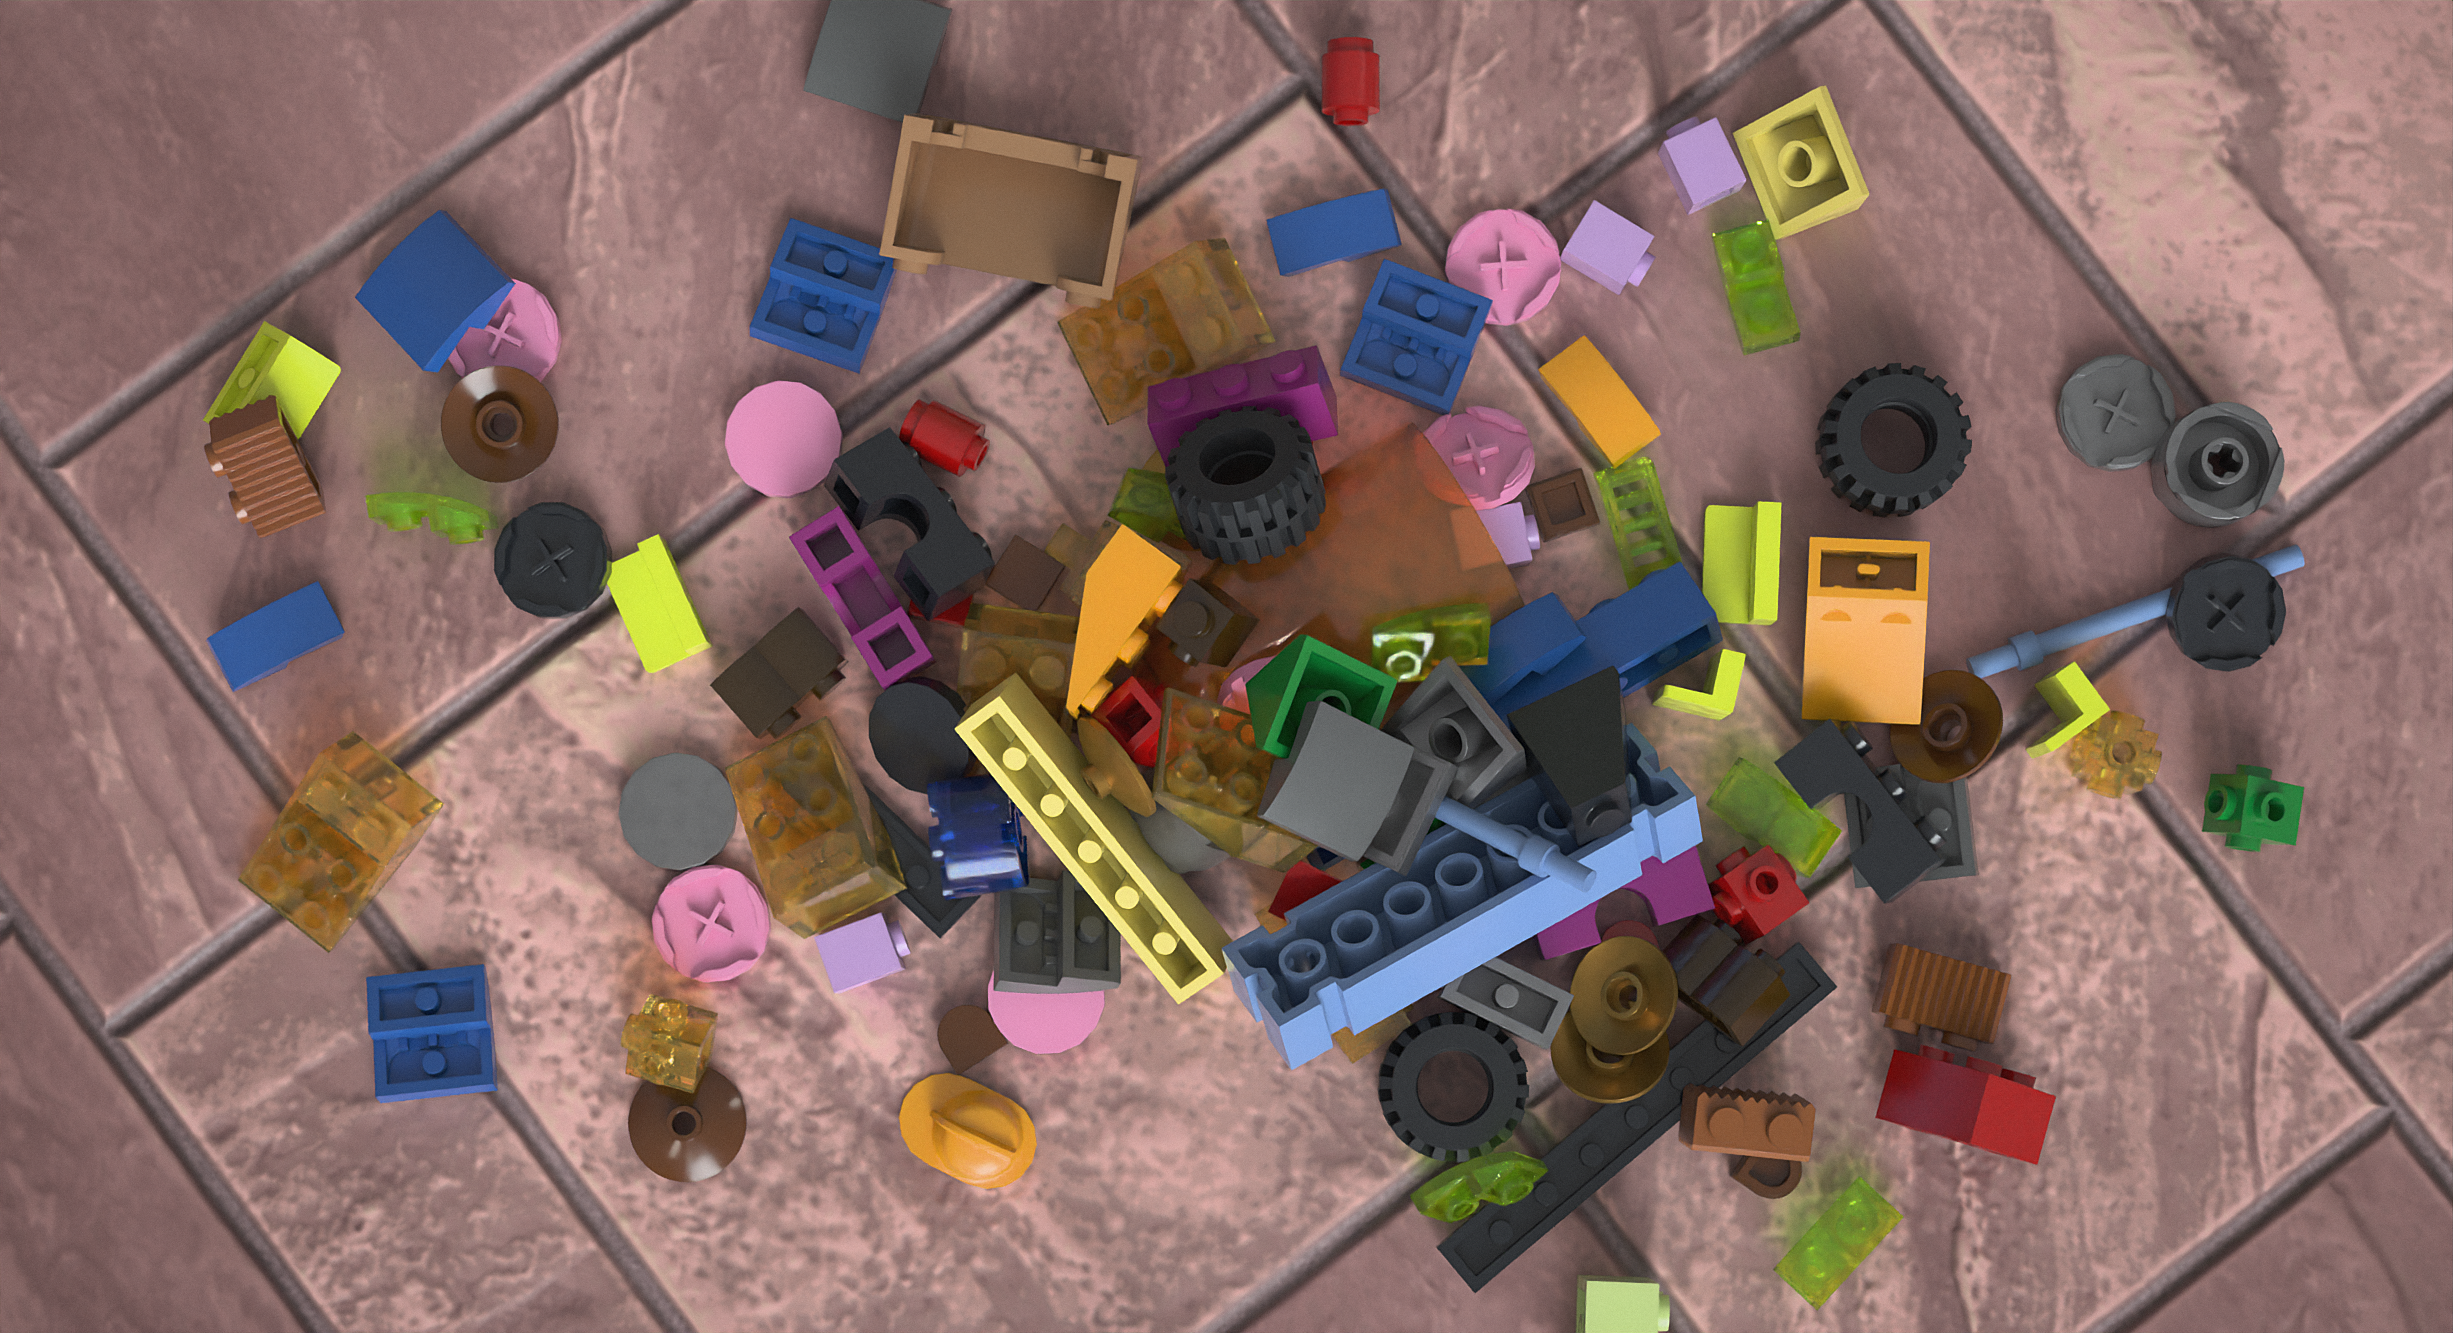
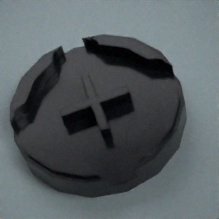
(553, 560)
(2225, 612)
(916, 733)

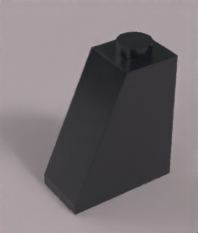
(1580, 754)

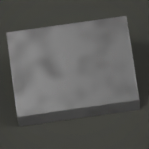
(1460, 727)

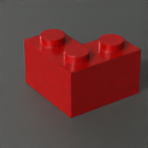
(1966, 1104)

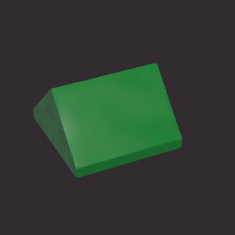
(1309, 673)

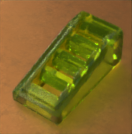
(1626, 473)

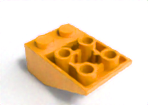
(1120, 601)
(1865, 630)

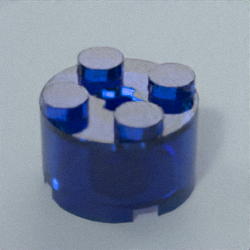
(977, 837)

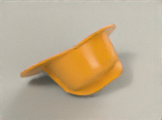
(967, 1130)

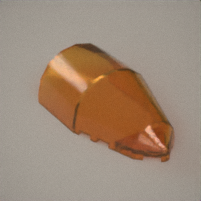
(1387, 546)

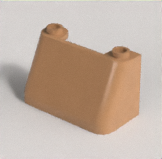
(1010, 206)

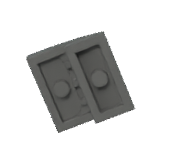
(878, 54)
(1335, 781)
(1946, 807)
(1053, 940)

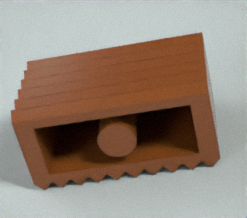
(265, 466)
(1941, 995)
(1746, 1122)

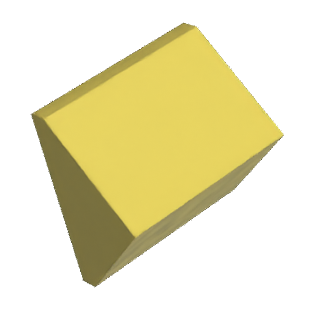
(1802, 164)

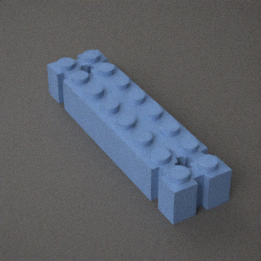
(1399, 937)

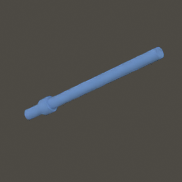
(2029, 649)
(1534, 853)

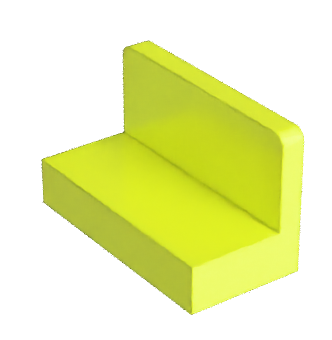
(281, 368)
(1742, 562)
(657, 606)
(1718, 690)
(2072, 701)

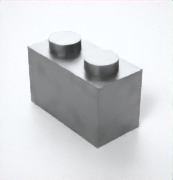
(1510, 1000)

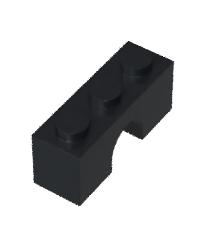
(888, 482)
(1900, 845)

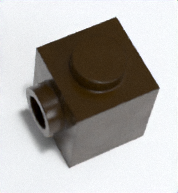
(1206, 624)

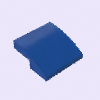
(434, 290)
(824, 296)
(1416, 337)
(431, 1033)

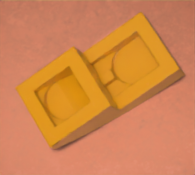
(1599, 401)

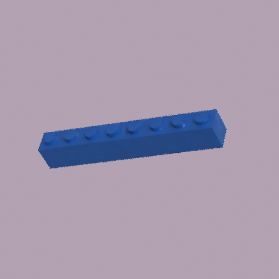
(1638, 633)

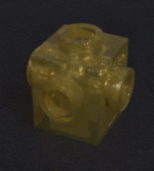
(2096, 763)
(669, 1042)

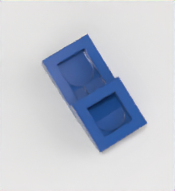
(1334, 232)
(275, 636)
(1525, 641)

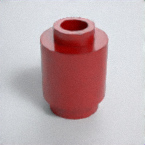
(1350, 80)
(945, 437)

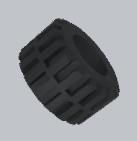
(1928, 406)
(1245, 485)
(1504, 1099)

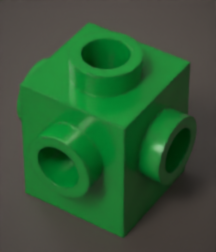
(2252, 809)

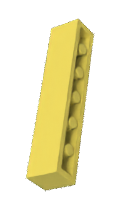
(1095, 838)

